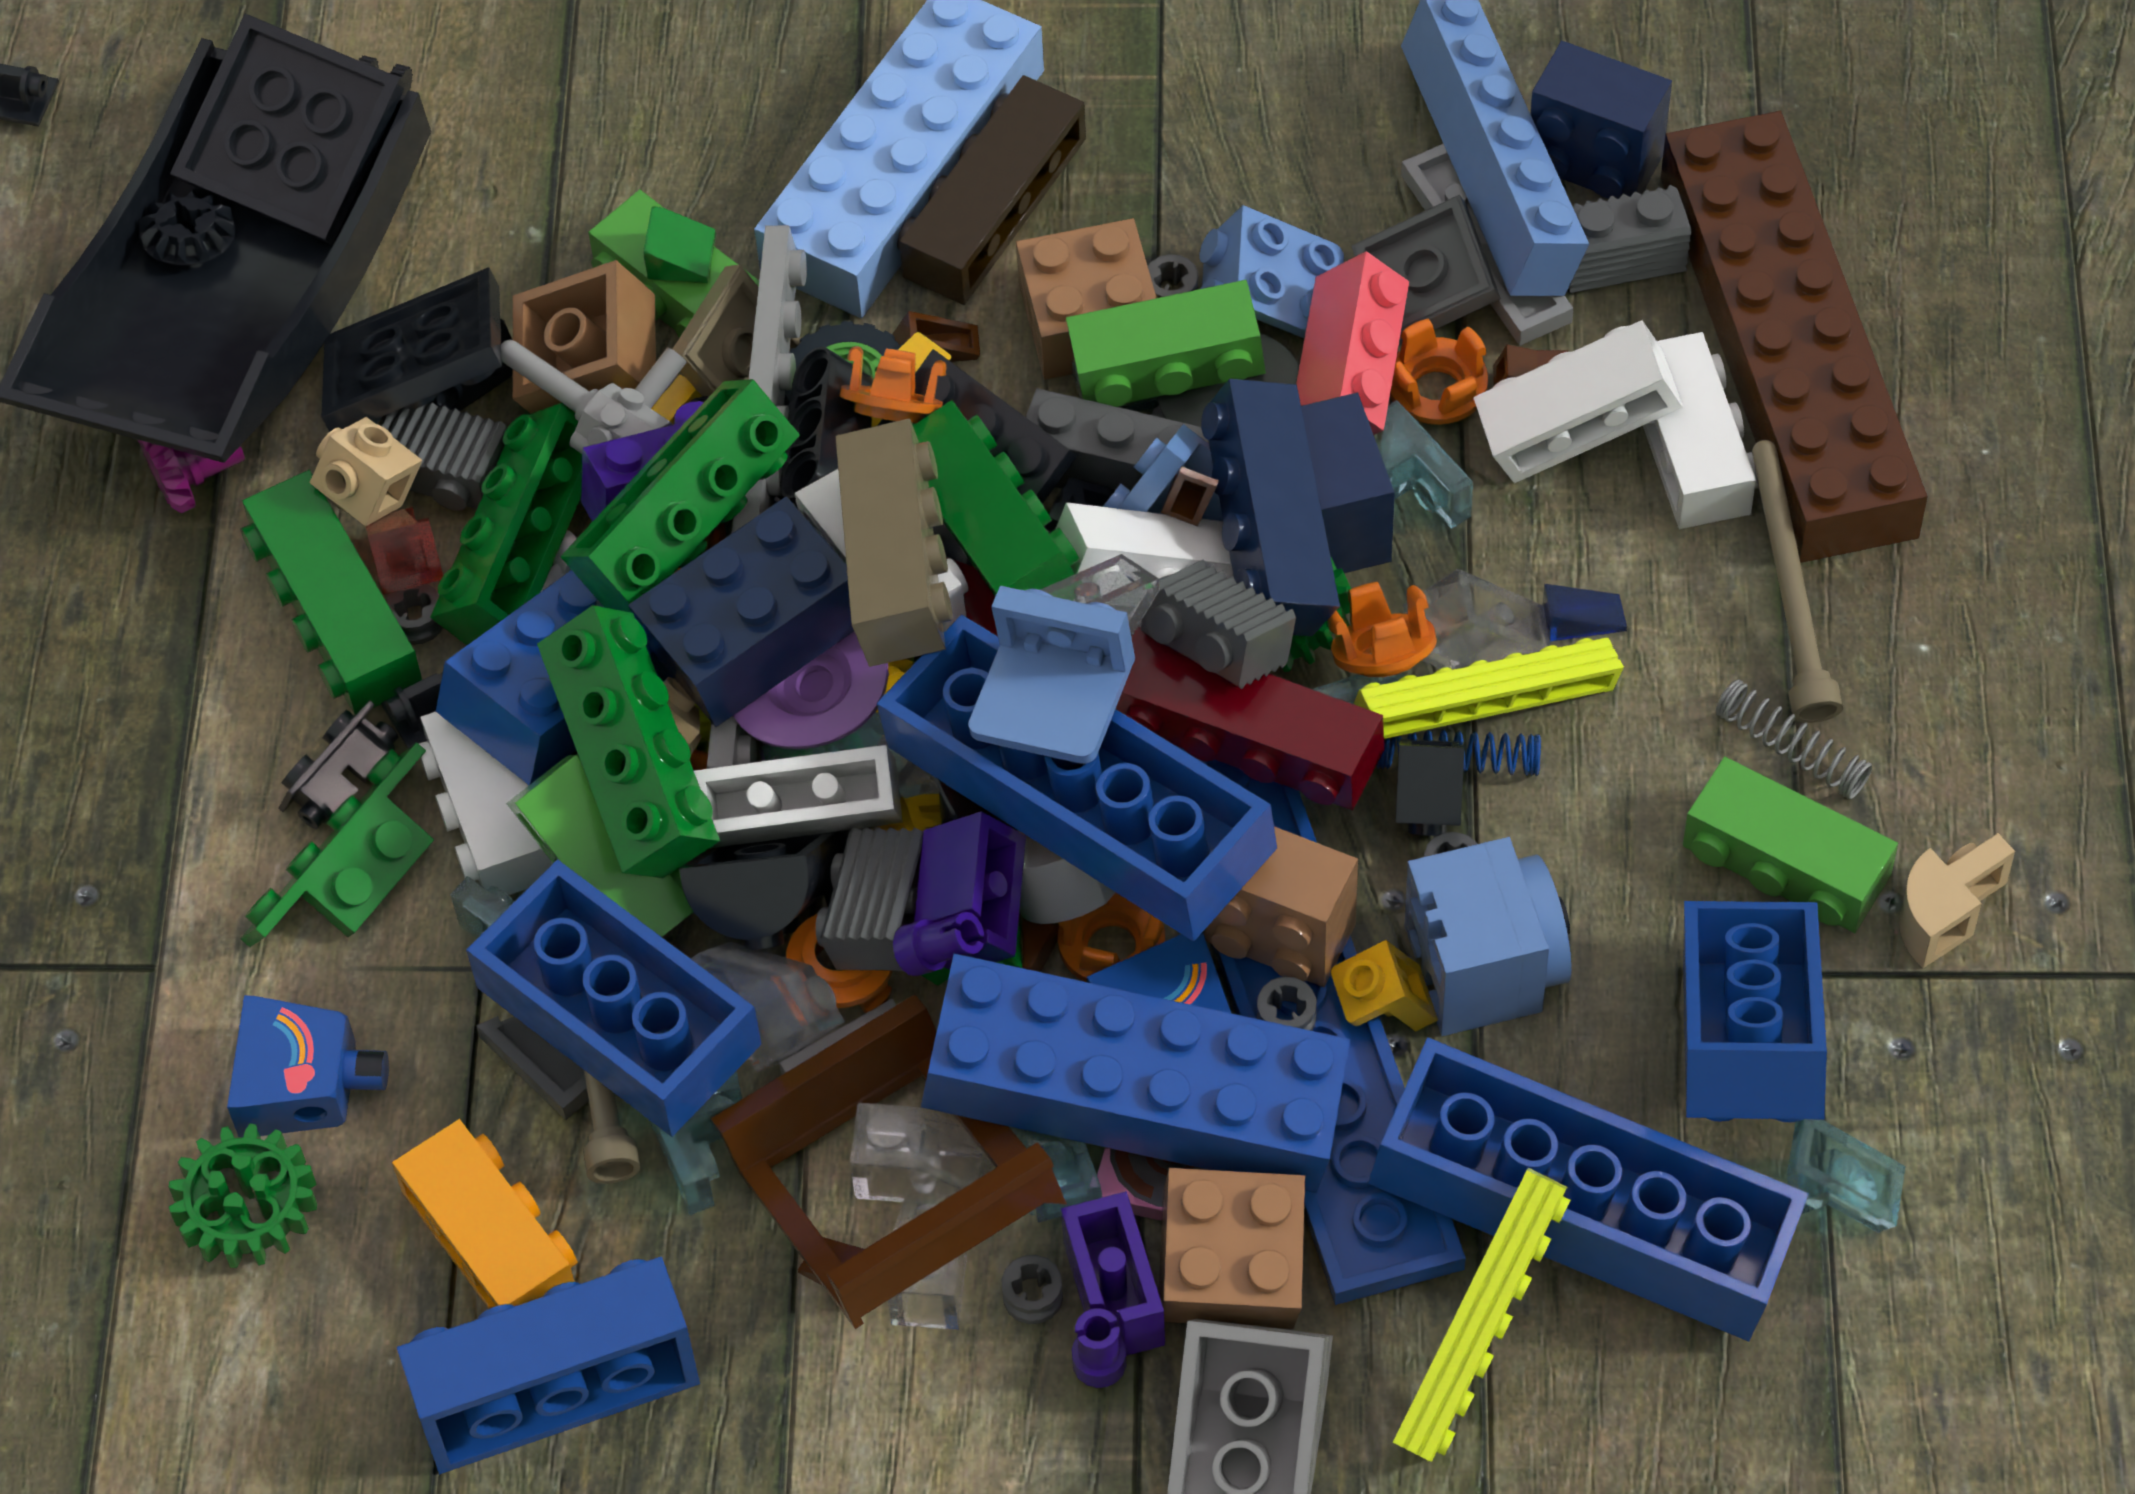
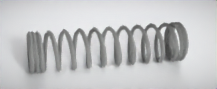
(1857, 772)

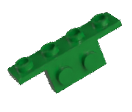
(358, 860)

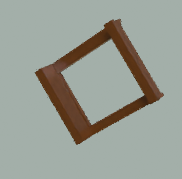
(825, 1095)

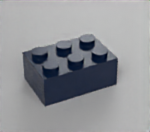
(748, 611)

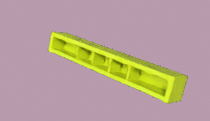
(1493, 687)
(1482, 1316)

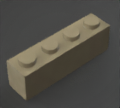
(892, 542)

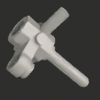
(603, 412)

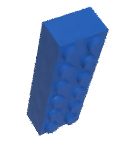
(1132, 818)
(1135, 1072)
(1641, 1202)

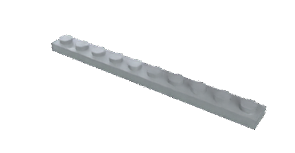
(773, 370)

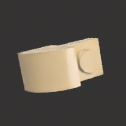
(1945, 899)

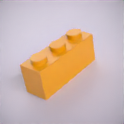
(483, 1219)

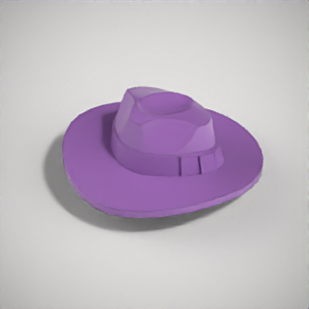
(819, 700)

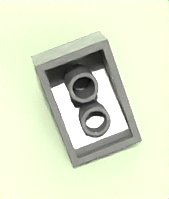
(1249, 1409)

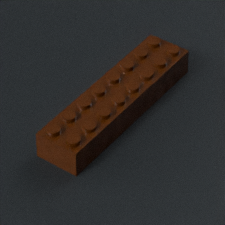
(1794, 336)

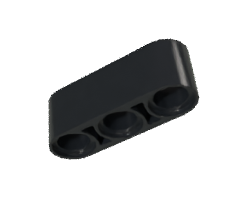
(819, 417)

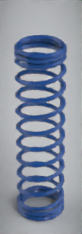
(1530, 758)

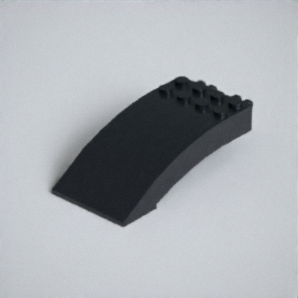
(213, 344)

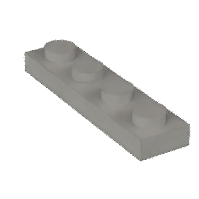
(1526, 317)

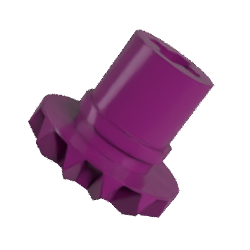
(179, 470)

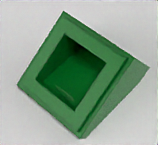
(677, 247)

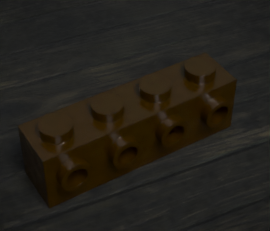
(991, 189)

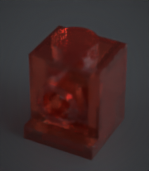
(404, 551)

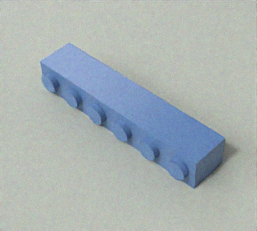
(1495, 147)

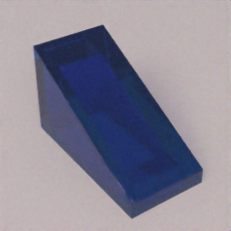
(1581, 612)

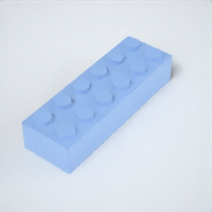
(897, 142)

